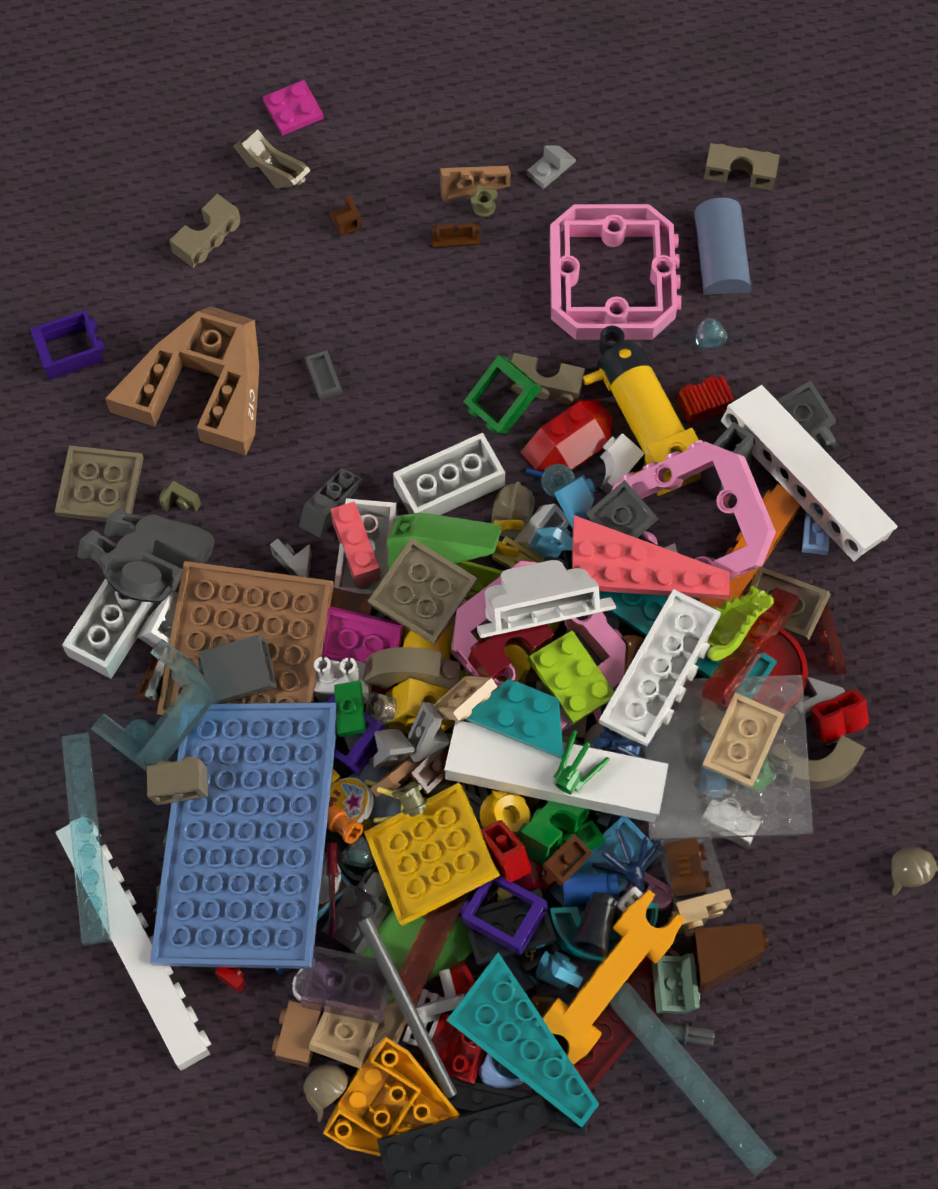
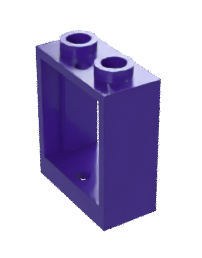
(63, 327)
(363, 749)
(528, 926)

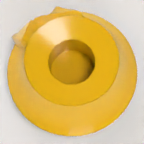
(505, 807)

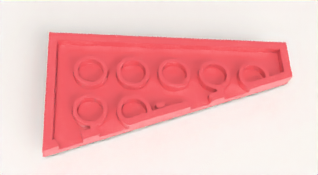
(638, 567)

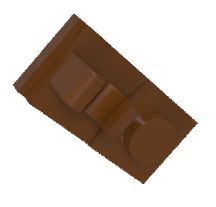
(151, 682)
(430, 769)
(566, 861)

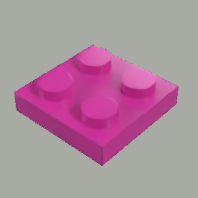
(293, 107)

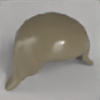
(912, 868)
(325, 1086)

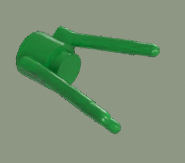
(568, 778)

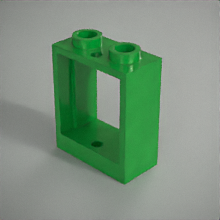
(530, 391)

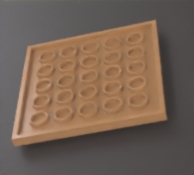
(235, 603)

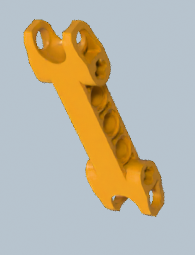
(636, 942)

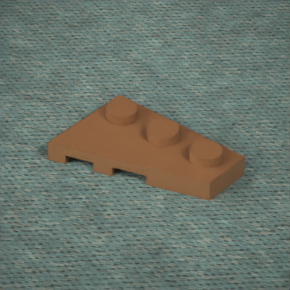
(462, 181)
(398, 774)

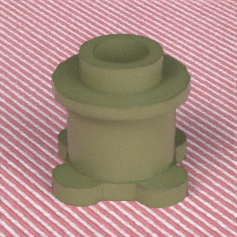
(483, 201)
(411, 799)

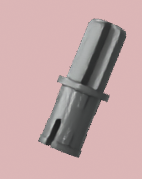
(691, 1034)

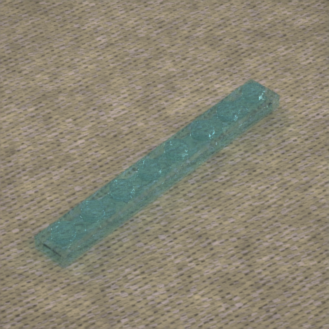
(86, 839)
(692, 1080)

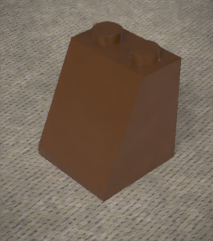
(725, 952)

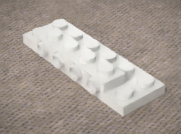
(661, 669)

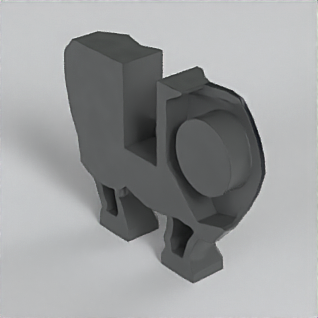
(149, 556)

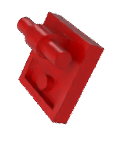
(458, 1052)

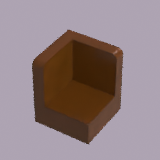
(346, 218)

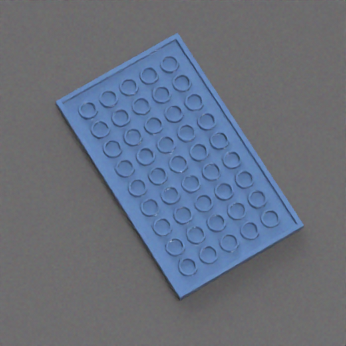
(251, 854)

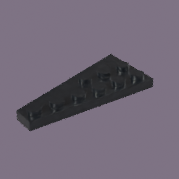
(456, 1147)

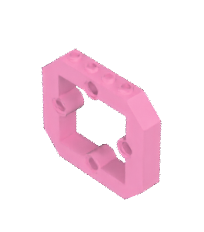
(628, 221)
(736, 480)
(594, 630)

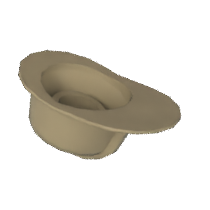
(513, 503)

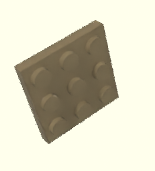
(98, 483)
(422, 591)

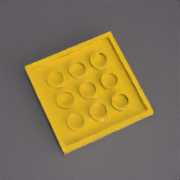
(431, 855)

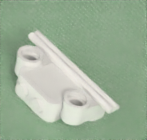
(540, 596)

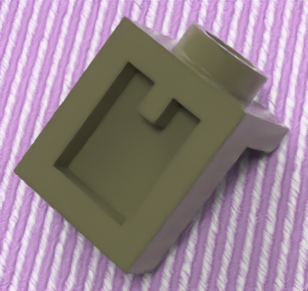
(181, 496)

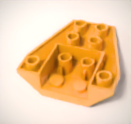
(386, 1098)

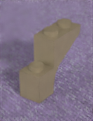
(277, 166)

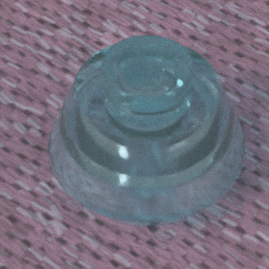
(710, 334)
(553, 473)
(358, 854)

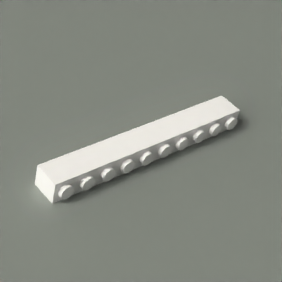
(152, 982)

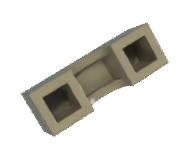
(759, 165)
(195, 245)
(564, 386)

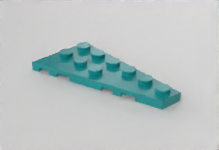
(510, 1029)

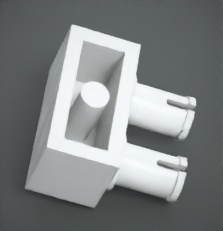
(335, 672)

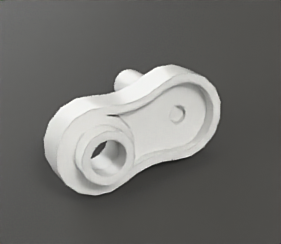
(429, 1010)

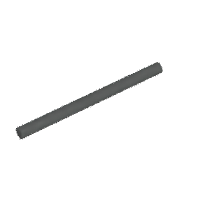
(407, 1007)

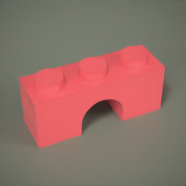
(356, 544)

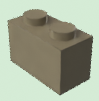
(177, 781)

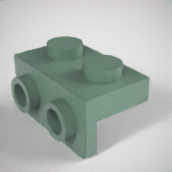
(676, 984)

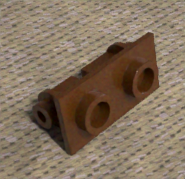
(455, 235)

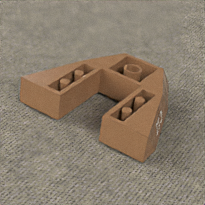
(212, 344)

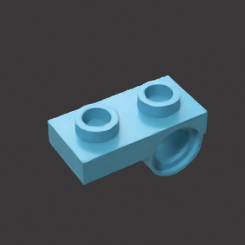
(551, 541)
(558, 970)

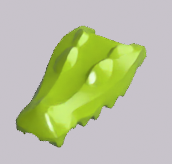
(735, 621)

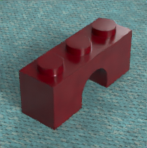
(490, 658)

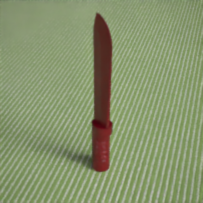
(332, 871)

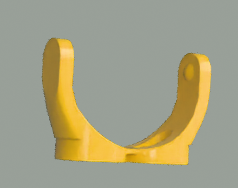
(507, 525)

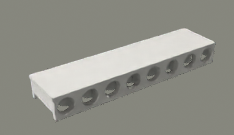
(812, 470)
(490, 760)

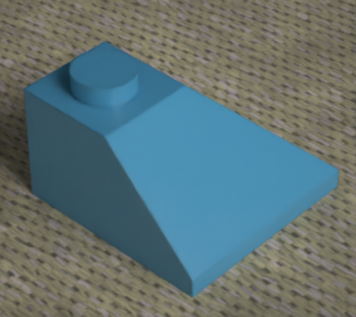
(576, 497)

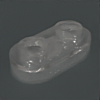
(382, 707)

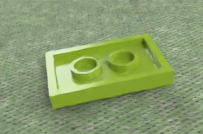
(571, 677)

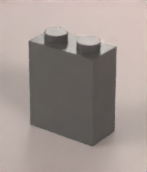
(734, 440)
(238, 669)

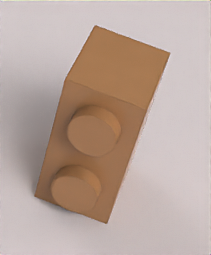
(296, 1033)

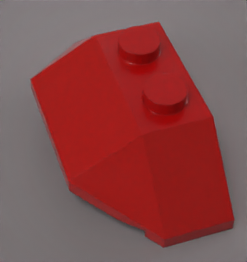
(570, 437)

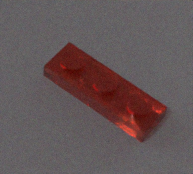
(829, 636)

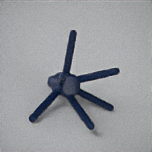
(611, 740)
(632, 869)

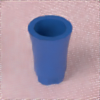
(580, 886)

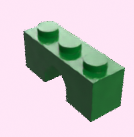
(541, 834)

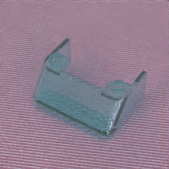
(157, 743)

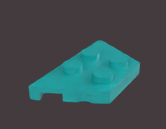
(522, 716)

